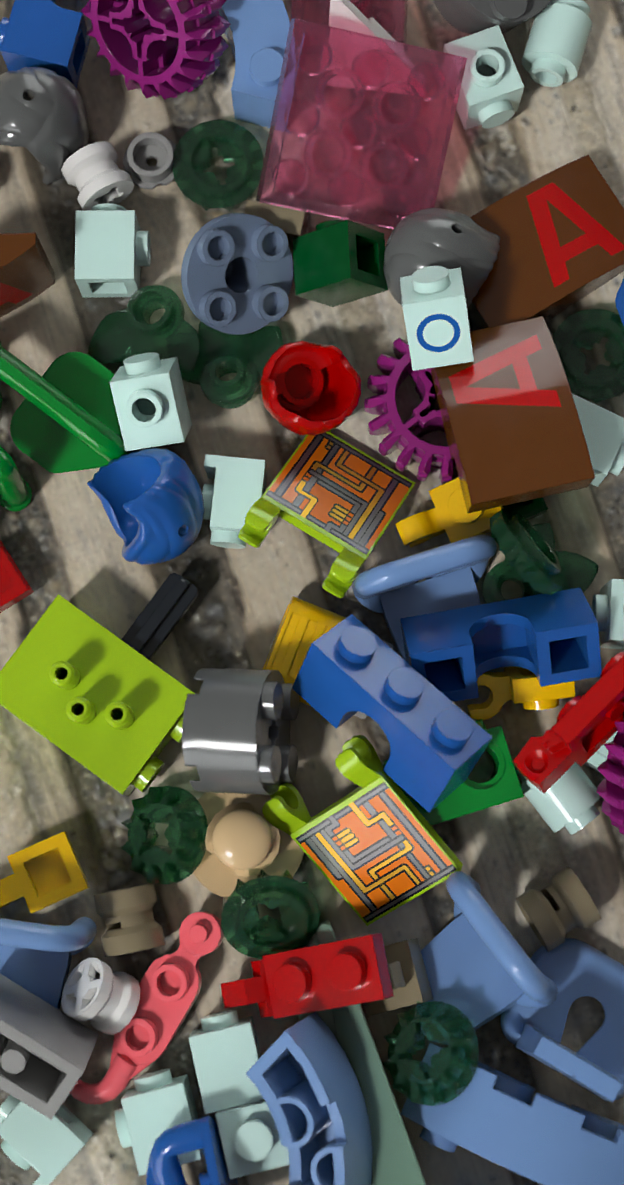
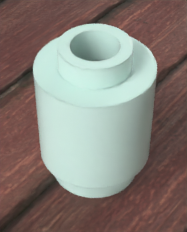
(557, 42)
(567, 802)

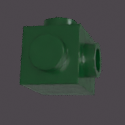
(339, 263)

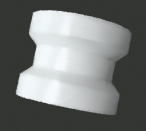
(97, 175)
(100, 996)

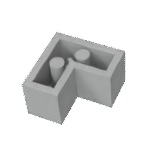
(39, 1049)

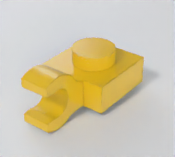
(447, 516)
(520, 687)
(43, 874)

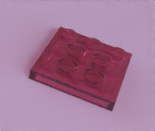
(359, 125)

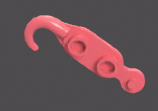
(165, 1000)

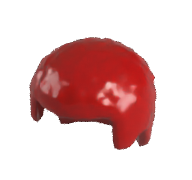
(309, 387)

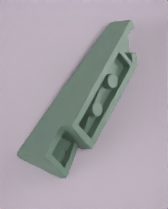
(392, 1149)

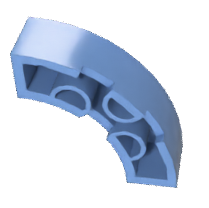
(258, 47)
(316, 1106)
(529, 1137)

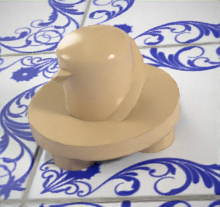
(242, 843)

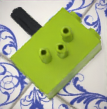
(102, 692)

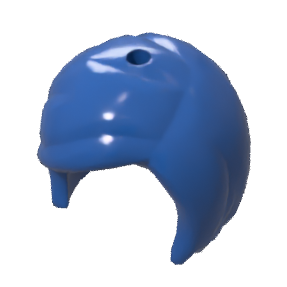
(151, 504)

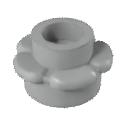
(143, 148)

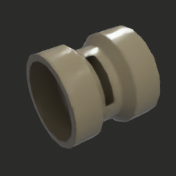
(572, 906)
(129, 920)

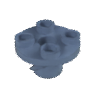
(237, 273)

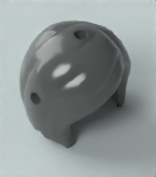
(42, 115)
(444, 240)

